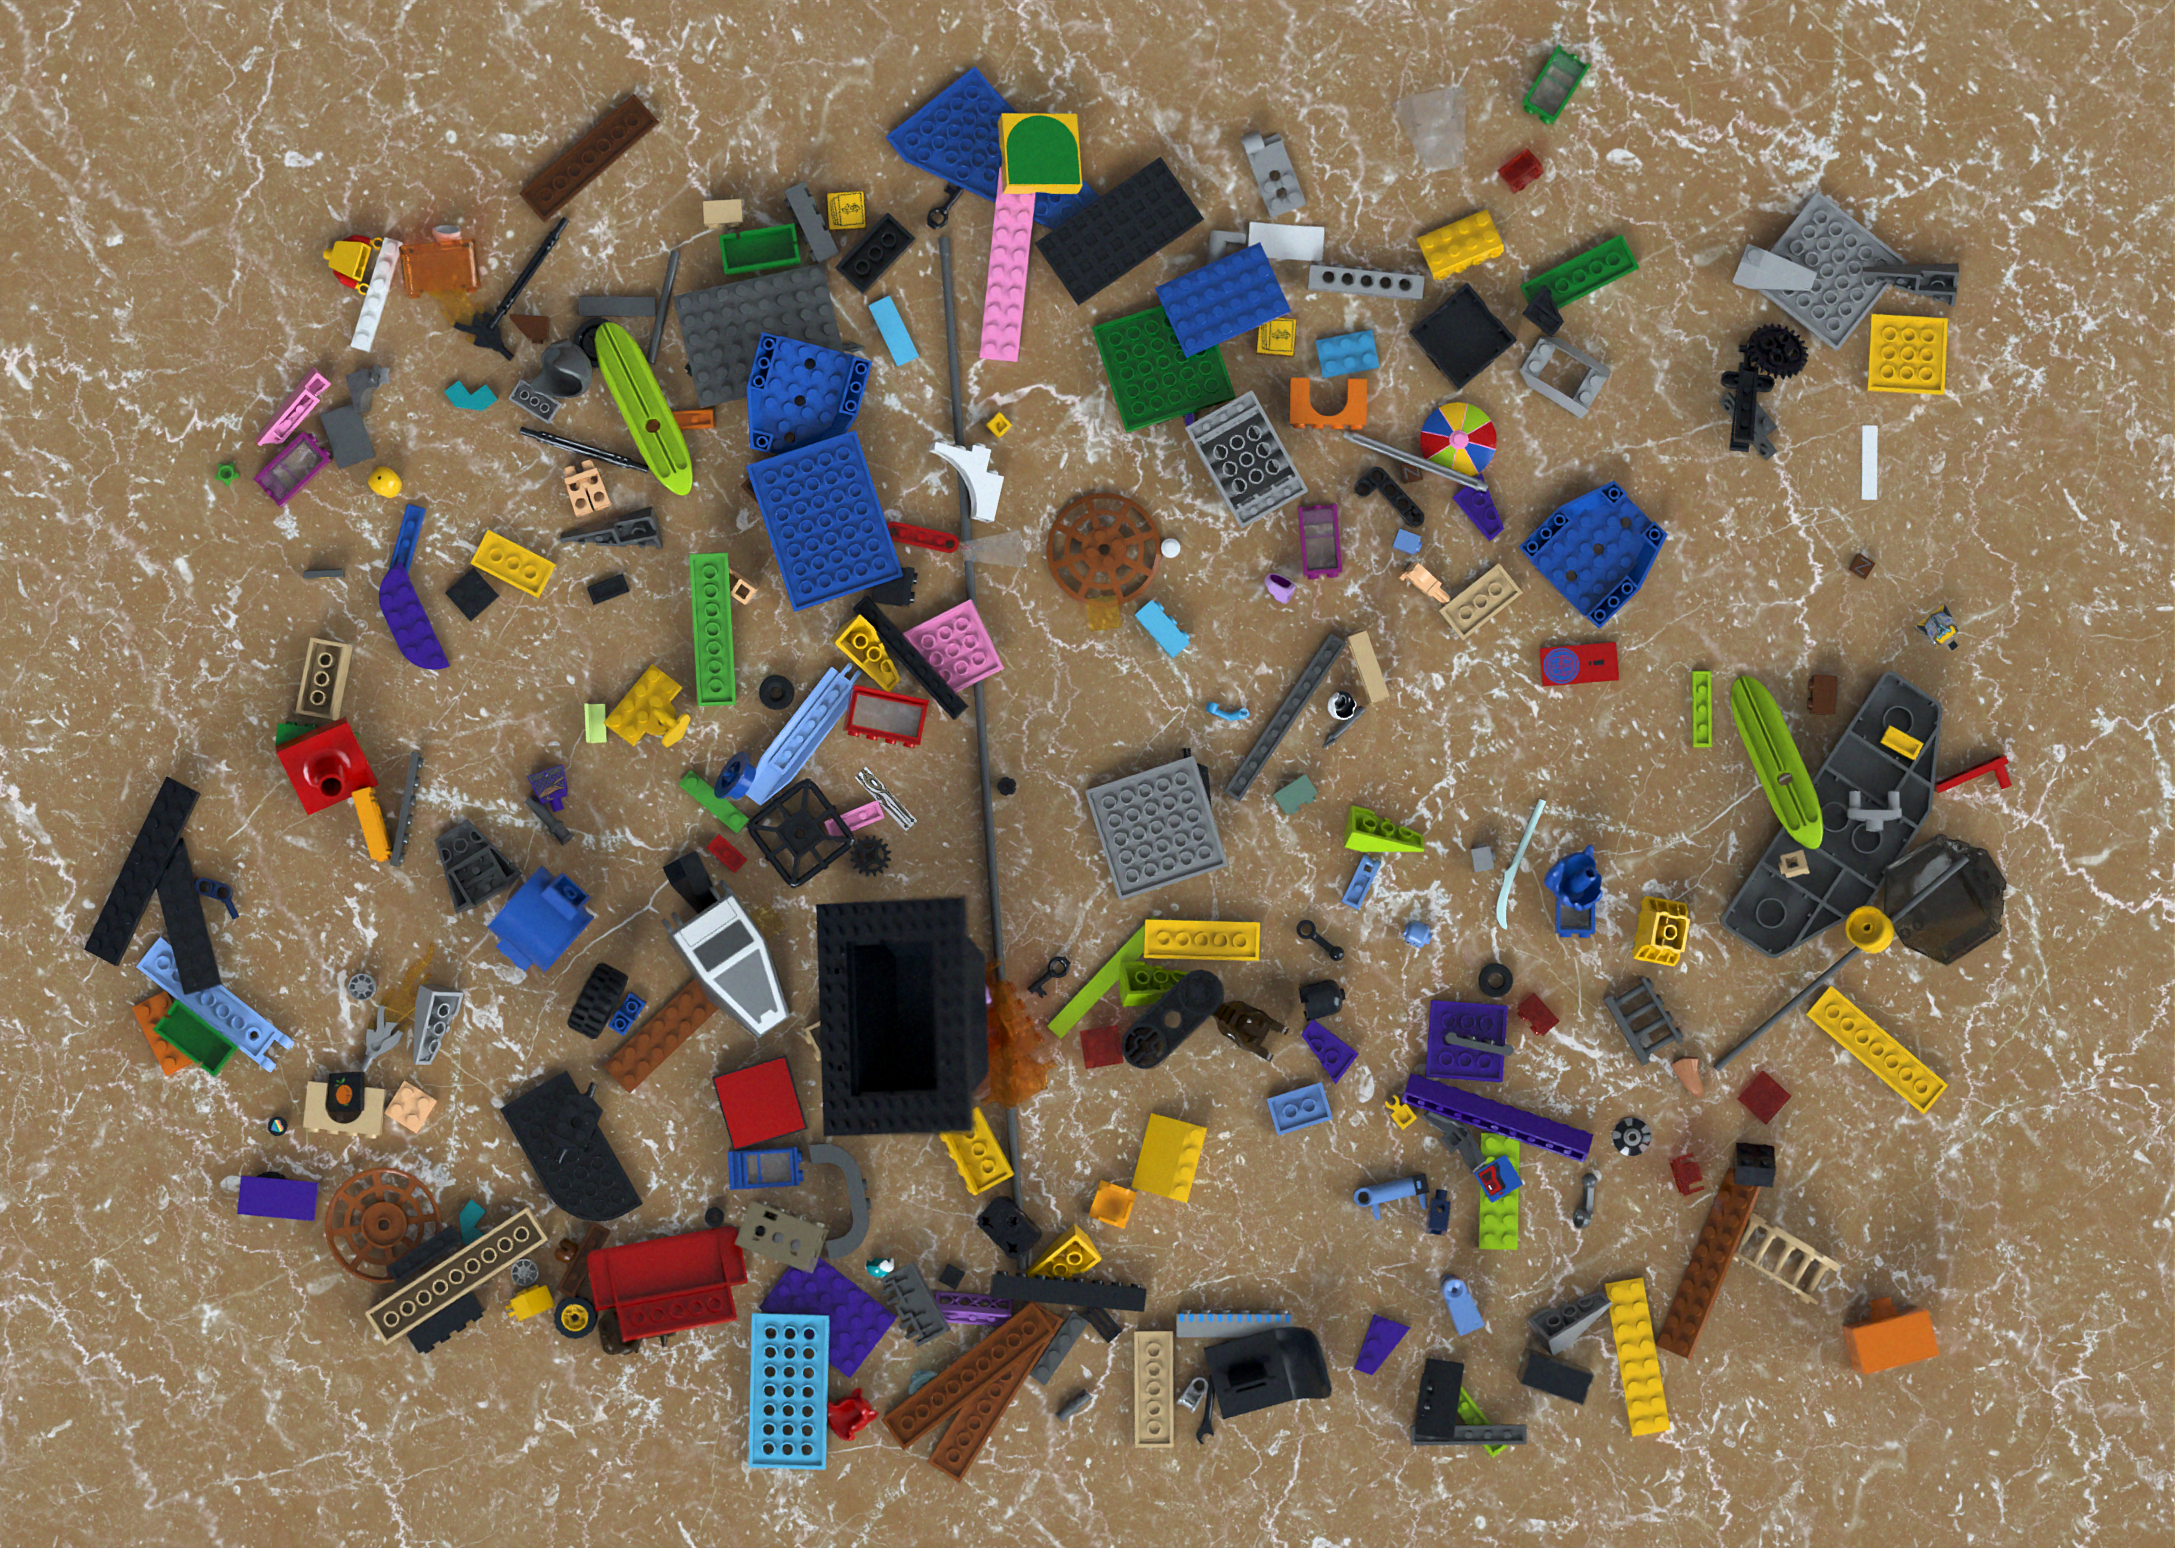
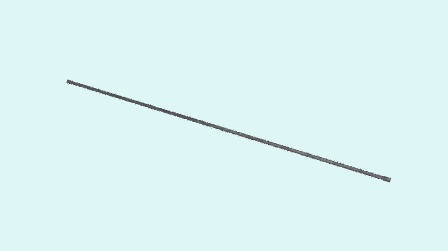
(945, 252)

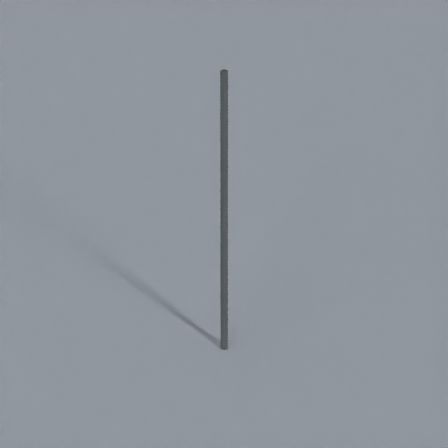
(1837, 966)

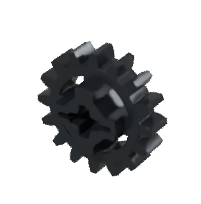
(863, 867)

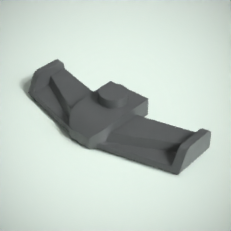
(1457, 1137)

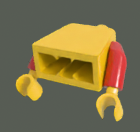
(350, 258)

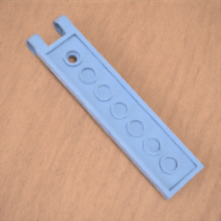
(216, 1006)

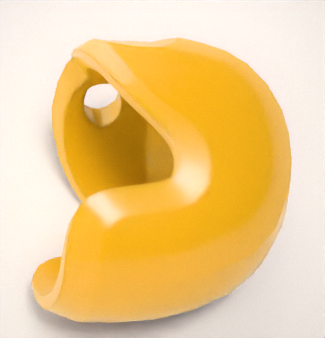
(388, 485)

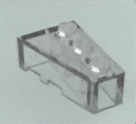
(998, 550)

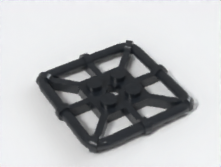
(797, 845)

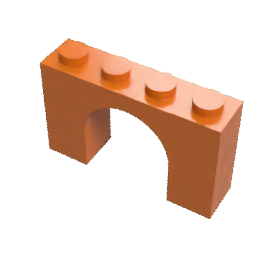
(1302, 413)

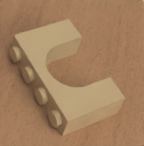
(318, 1117)

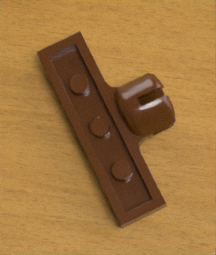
(576, 1258)

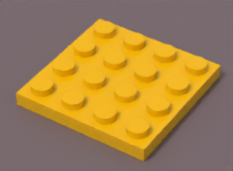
(1907, 354)

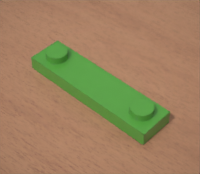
(719, 807)

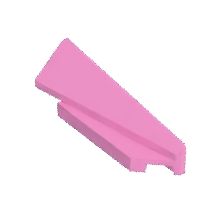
(294, 408)

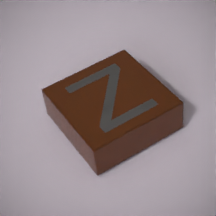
(1411, 473)
(1862, 566)

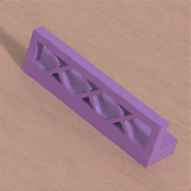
(973, 1313)

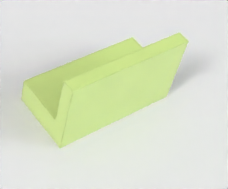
(595, 728)

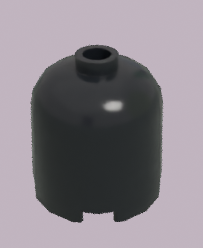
(1321, 998)

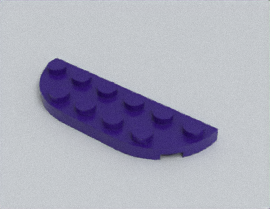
(409, 621)

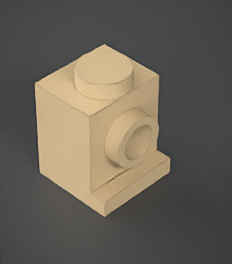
(1794, 858)

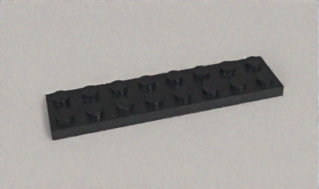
(187, 924)

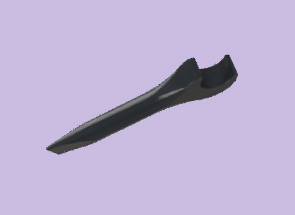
(1206, 1426)

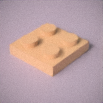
(410, 1106)

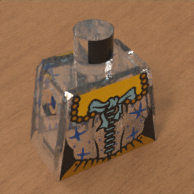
(1939, 628)

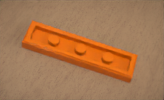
(688, 420)

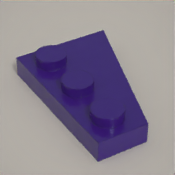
(1379, 1342)

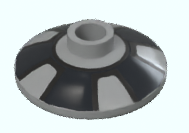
(1621, 1137)

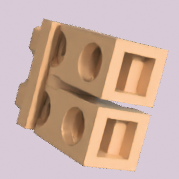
(583, 483)

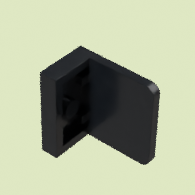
(897, 591)

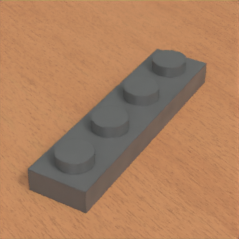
(1059, 1348)

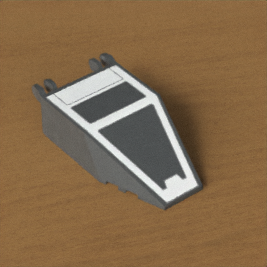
(731, 963)

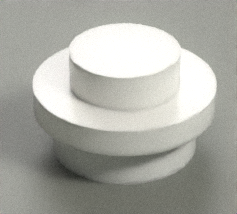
(1170, 548)

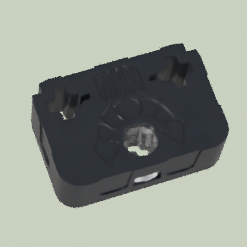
(1004, 1231)

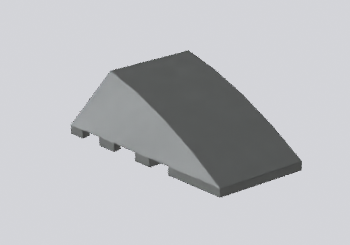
(473, 867)

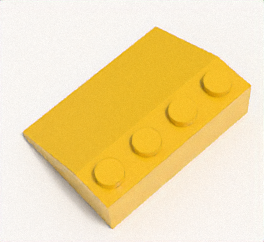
(1169, 1157)

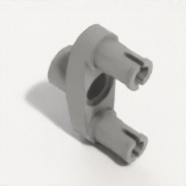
(1874, 818)

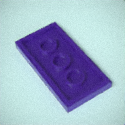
(277, 1198)

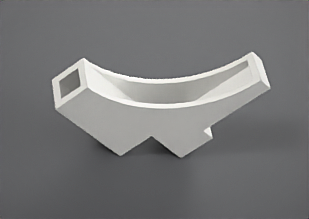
(972, 465)

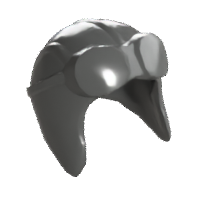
(564, 371)

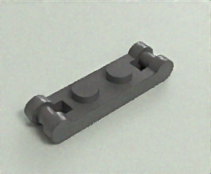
(1487, 1045)

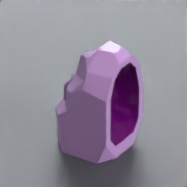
(1279, 587)

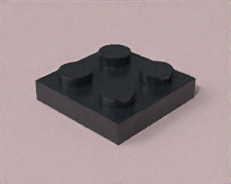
(472, 594)

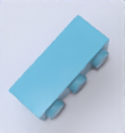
(1162, 628)

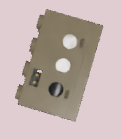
(782, 1236)

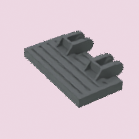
(915, 1303)

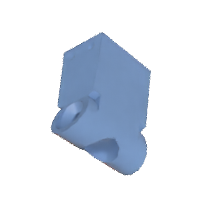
(1460, 1304)

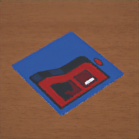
(1498, 1178)

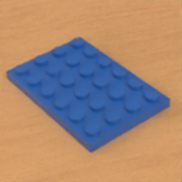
(1222, 300)

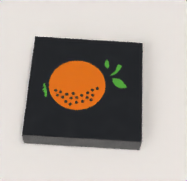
(346, 1091)

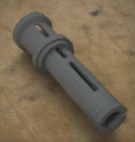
(555, 826)

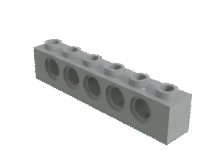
(1317, 283)

